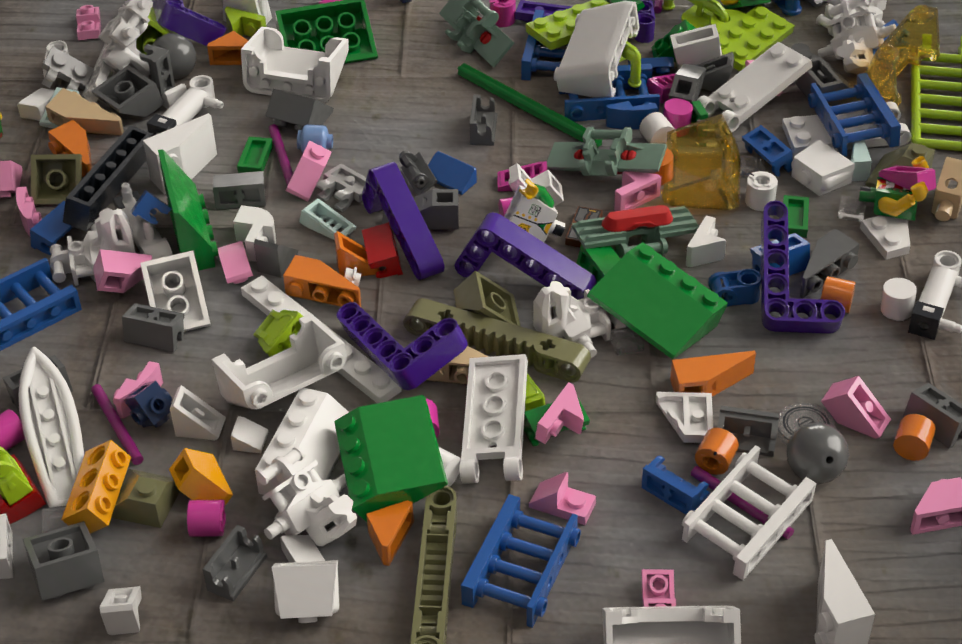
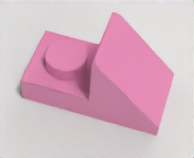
(636, 190)
(563, 412)
(558, 499)

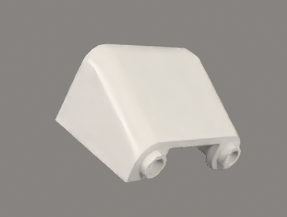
(596, 49)
(293, 70)
(313, 356)
(672, 625)

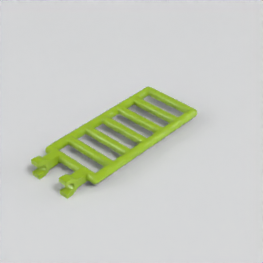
(918, 98)

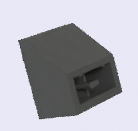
(827, 80)

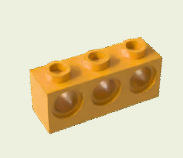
(97, 486)

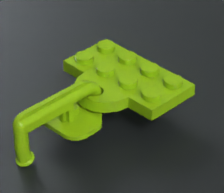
(558, 28)
(738, 32)

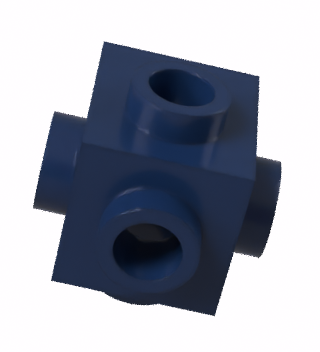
(149, 405)

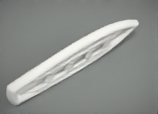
(50, 427)

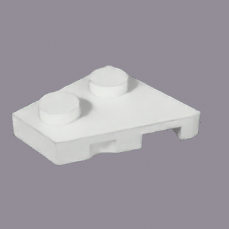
(888, 235)
(688, 413)

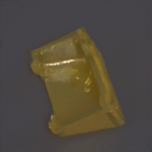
(909, 43)
(704, 166)

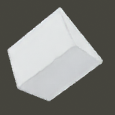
(172, 95)

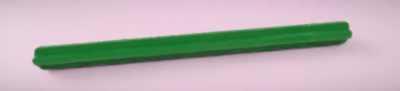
(523, 102)

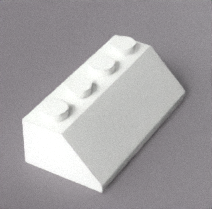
(310, 427)

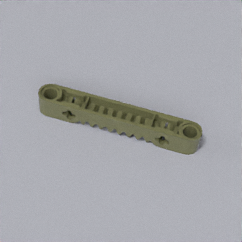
(563, 361)
(435, 568)

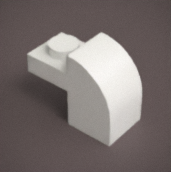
(545, 179)
(253, 224)

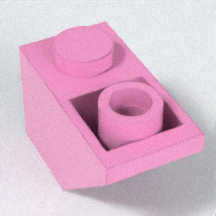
(118, 270)

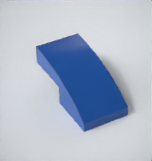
(624, 115)

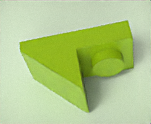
(243, 22)

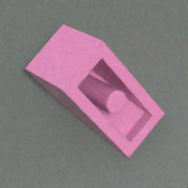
(308, 171)
(9, 178)
(856, 407)
(939, 507)

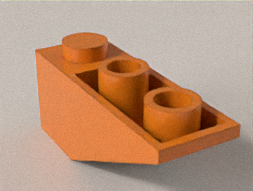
(71, 139)
(318, 282)
(711, 372)

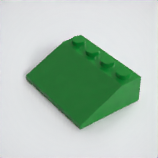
(316, 24)
(187, 214)
(658, 300)
(389, 454)

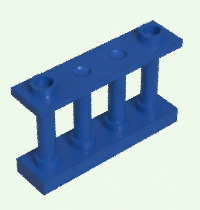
(533, 52)
(870, 101)
(595, 108)
(36, 314)
(499, 540)

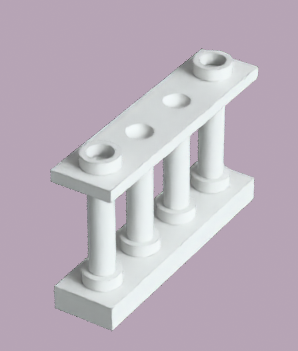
(762, 536)

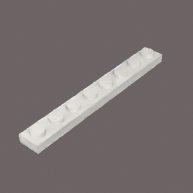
(357, 368)

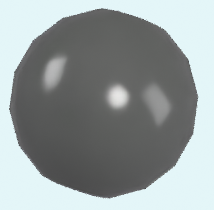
(181, 53)
(817, 452)

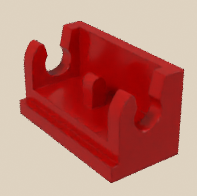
(382, 250)

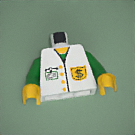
(535, 211)

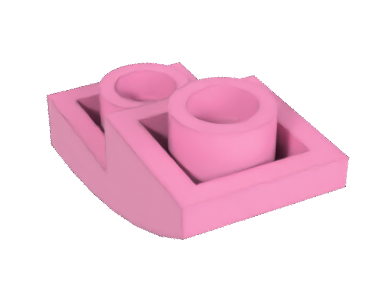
(88, 22)
(27, 209)
(235, 263)
(150, 373)
(657, 588)

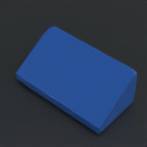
(452, 172)

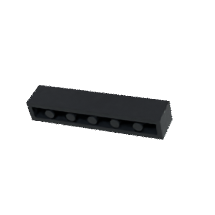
(105, 179)

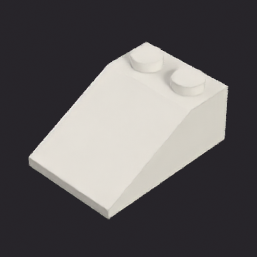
(188, 144)
(176, 286)
(841, 606)

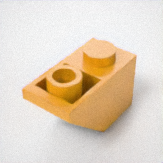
(200, 476)

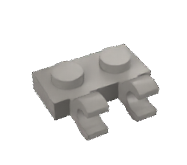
(67, 68)
(346, 181)

